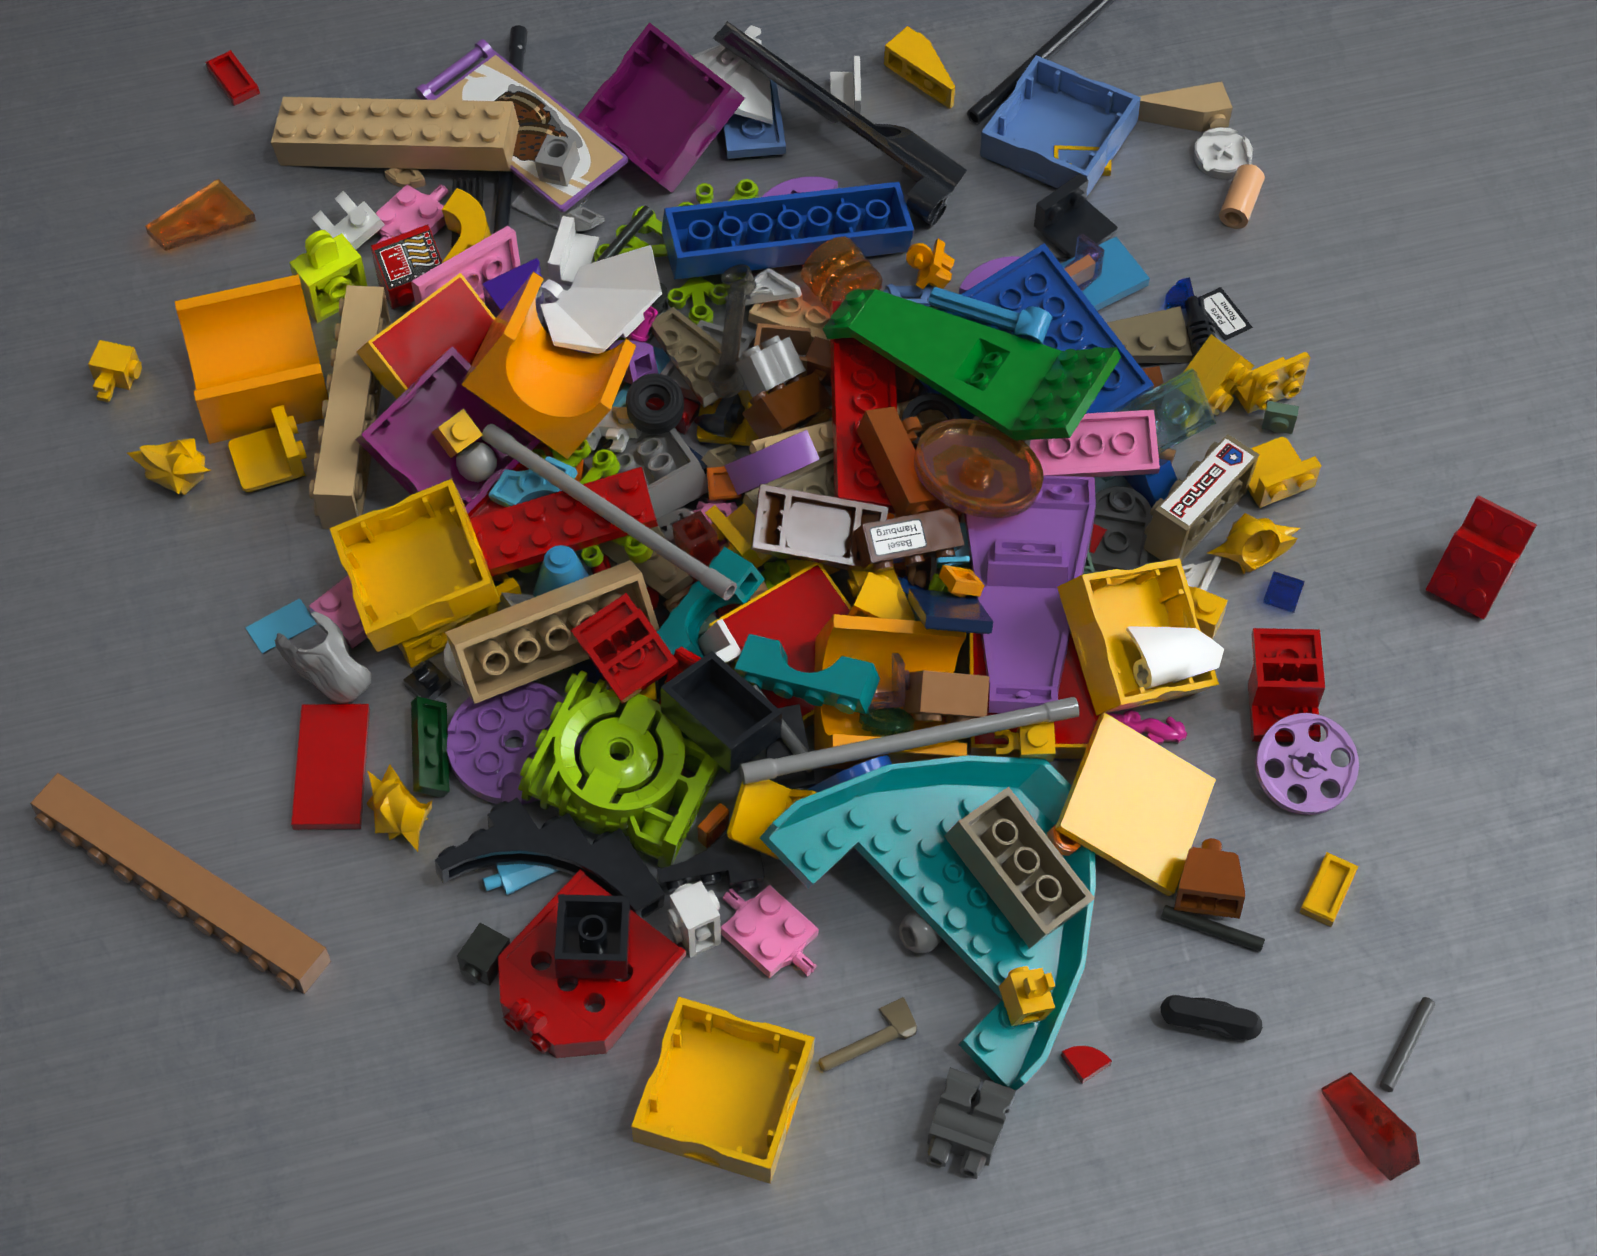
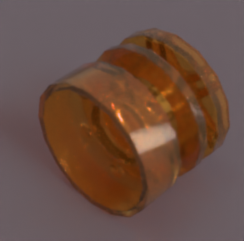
(837, 270)

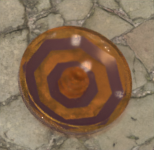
(978, 468)

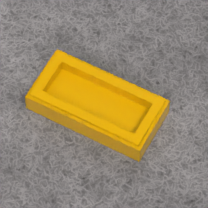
(1328, 889)

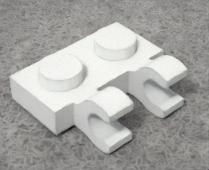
(356, 227)
(614, 426)

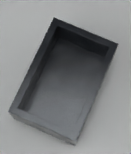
(721, 712)

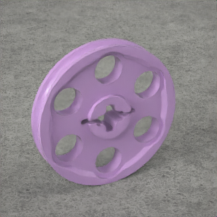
(1320, 757)

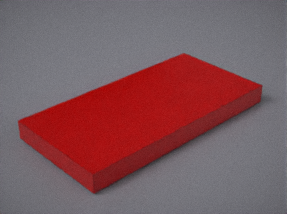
(331, 766)

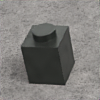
(480, 954)

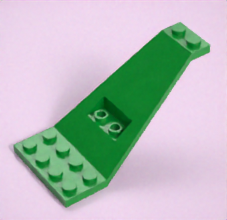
(995, 375)

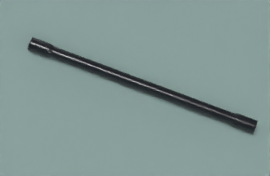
(517, 49)
(989, 102)

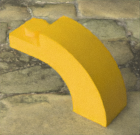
(466, 217)

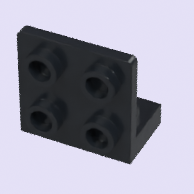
(1068, 214)

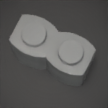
(769, 366)

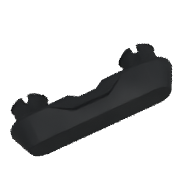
(1211, 1016)

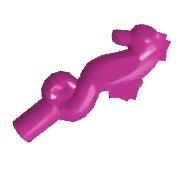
(1156, 730)

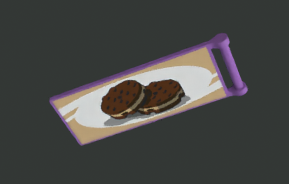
(537, 116)

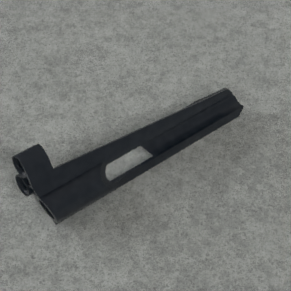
(921, 161)

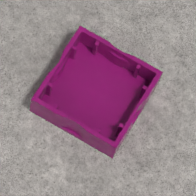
(661, 107)
(404, 438)

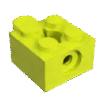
(326, 272)

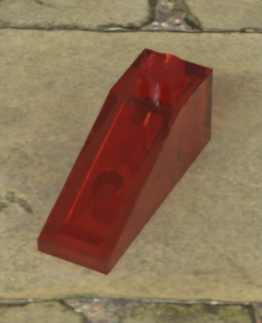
(1374, 1126)

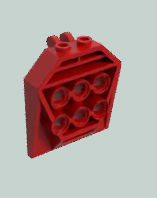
(559, 1018)

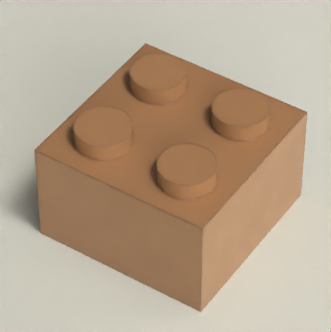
(946, 695)

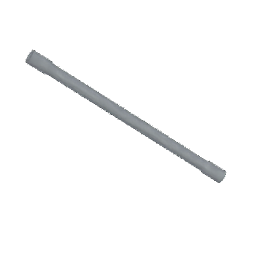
(707, 576)
(771, 768)

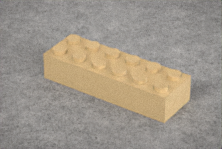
(537, 634)

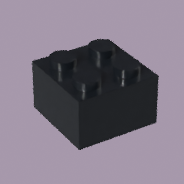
(592, 936)

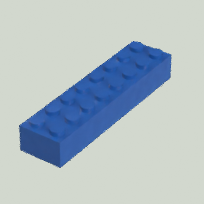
(784, 228)

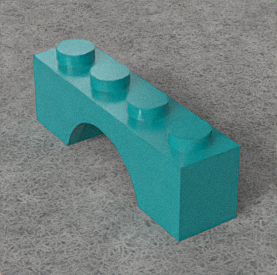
(687, 618)
(845, 684)

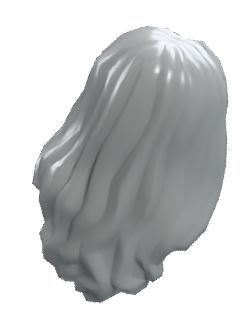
(328, 664)

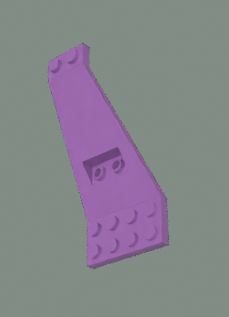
(1021, 567)

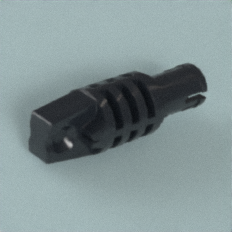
(1199, 325)

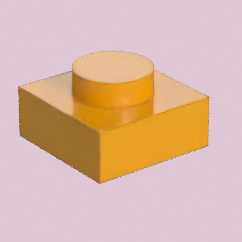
(961, 581)

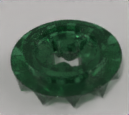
(886, 721)

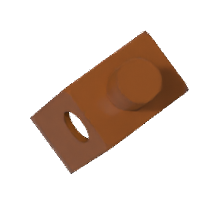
(1211, 882)

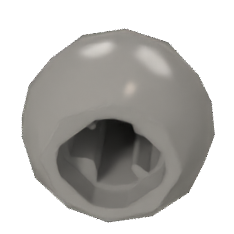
(476, 462)
(918, 934)

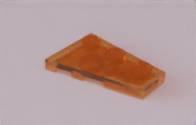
(200, 216)

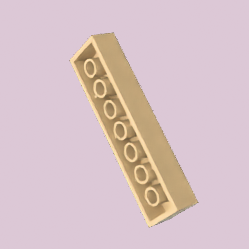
(395, 133)
(350, 409)

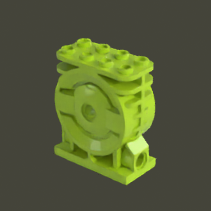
(633, 732)

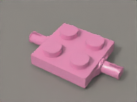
(412, 210)
(769, 931)

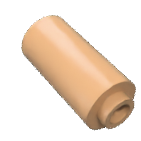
(1241, 196)

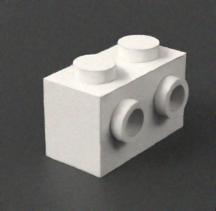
(694, 918)

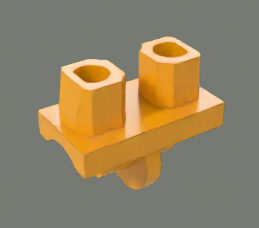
(932, 265)

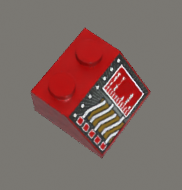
(403, 260)

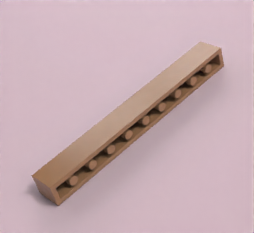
(181, 884)

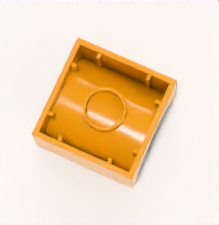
(252, 354)
(544, 386)
(874, 642)

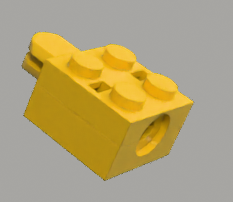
(1220, 373)

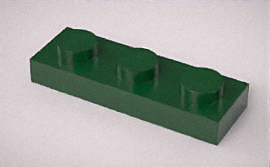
(429, 747)

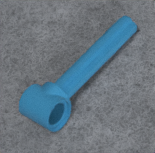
(1028, 324)

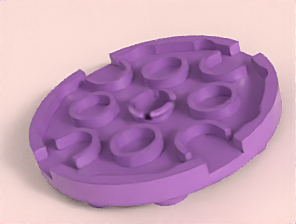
(479, 738)

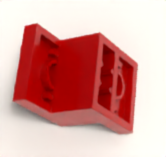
(1481, 557)
(624, 648)
(1285, 679)

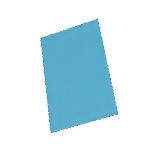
(287, 621)

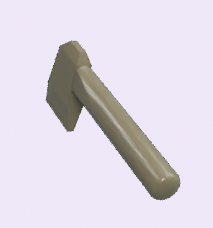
(901, 1025)

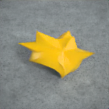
(172, 464)
(1255, 542)
(396, 808)

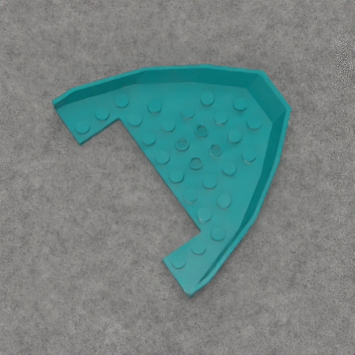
(899, 827)

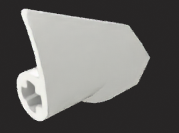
(1172, 654)

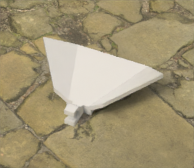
(743, 78)
(603, 301)

